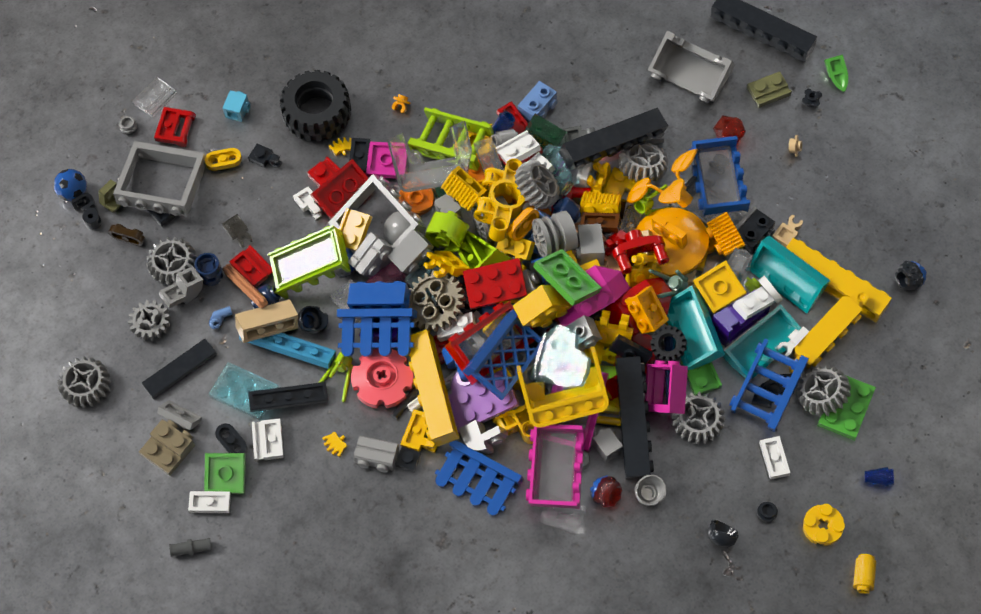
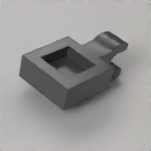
(575, 132)

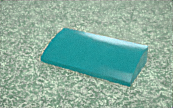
(788, 274)
(691, 316)
(774, 328)

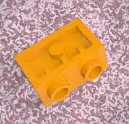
(647, 310)

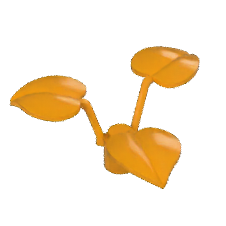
(675, 192)

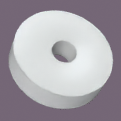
(770, 289)

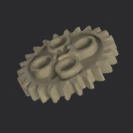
(449, 290)

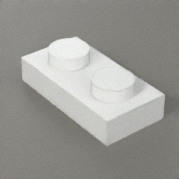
(753, 303)
(457, 326)
(774, 457)
(209, 502)

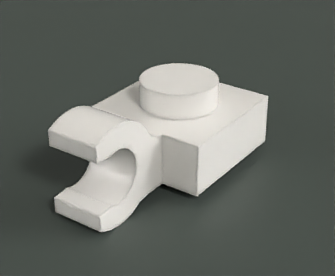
(306, 202)
(795, 337)

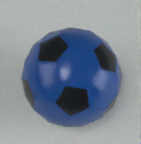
(69, 184)

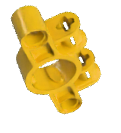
(494, 212)
(515, 419)

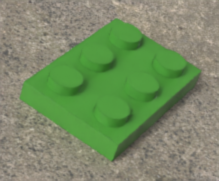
(567, 277)
(849, 419)

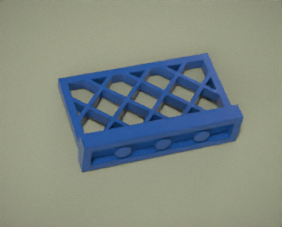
(489, 348)

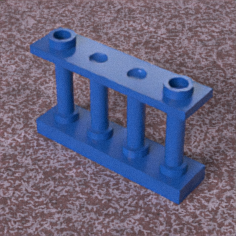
(779, 400)

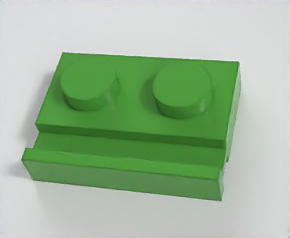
(703, 379)

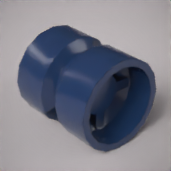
(209, 268)

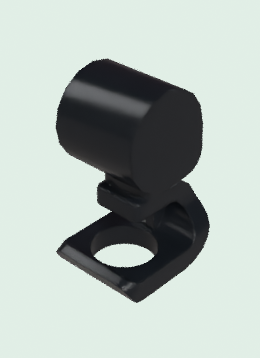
(90, 216)

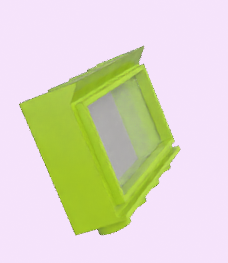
(308, 259)

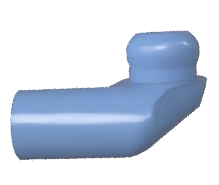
(218, 316)

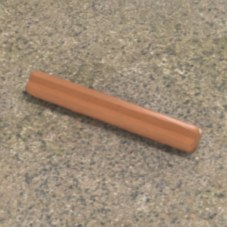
(245, 286)

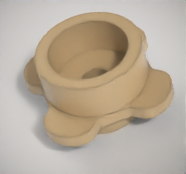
(795, 145)

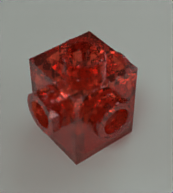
(729, 127)

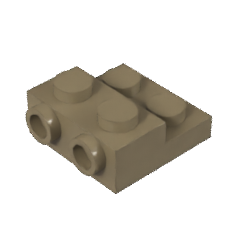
(167, 446)

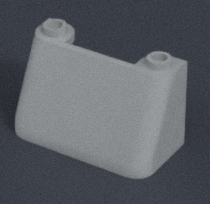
(690, 67)

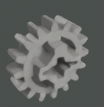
(143, 327)

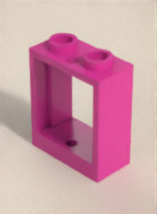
(677, 387)

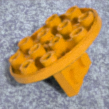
(683, 238)

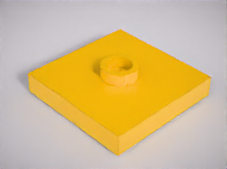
(719, 287)

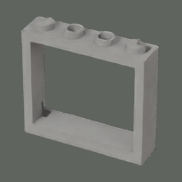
(166, 155)
(393, 196)

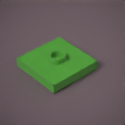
(225, 472)

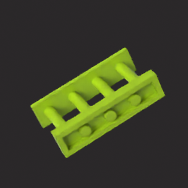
(437, 150)

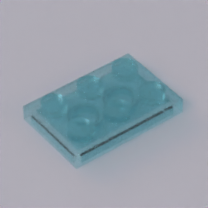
(233, 386)

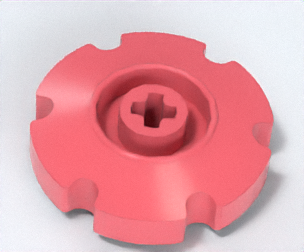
(388, 390)

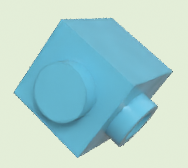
(236, 106)

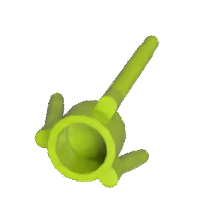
(646, 203)
(340, 364)

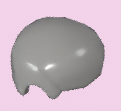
(650, 490)

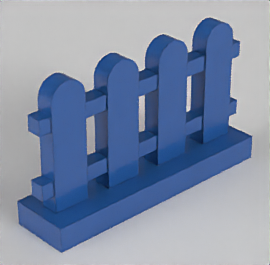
(385, 330)
(488, 477)

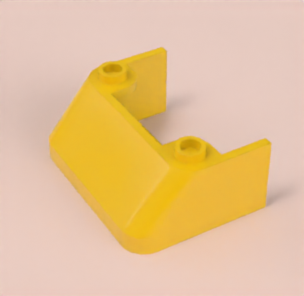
(565, 404)

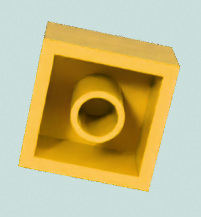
(541, 307)

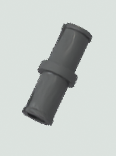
(190, 547)

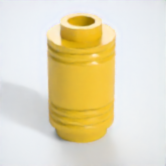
(864, 573)

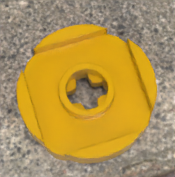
(823, 513)

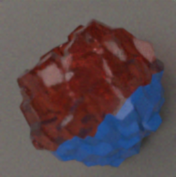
(606, 491)

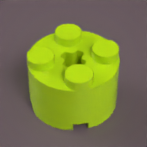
(446, 231)

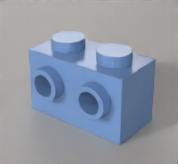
(538, 101)

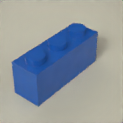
(378, 295)

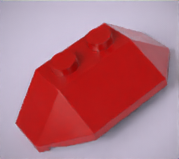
(620, 307)

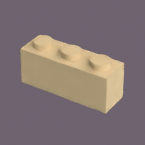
(266, 321)

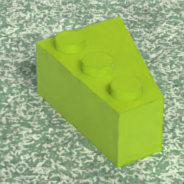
(479, 253)

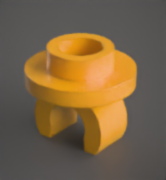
(401, 100)

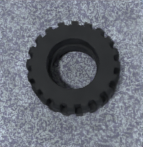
(311, 86)

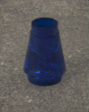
(503, 122)
(880, 476)

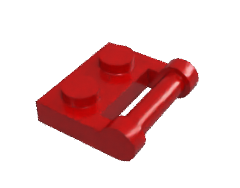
(169, 124)

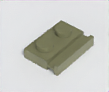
(769, 89)

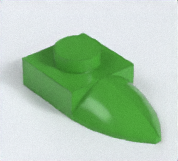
(837, 71)

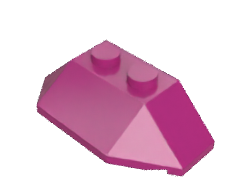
(613, 287)

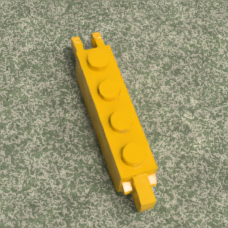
(829, 328)

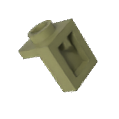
(106, 196)

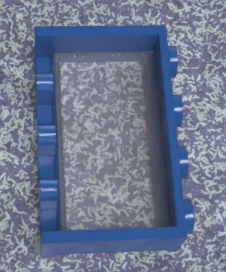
(719, 176)

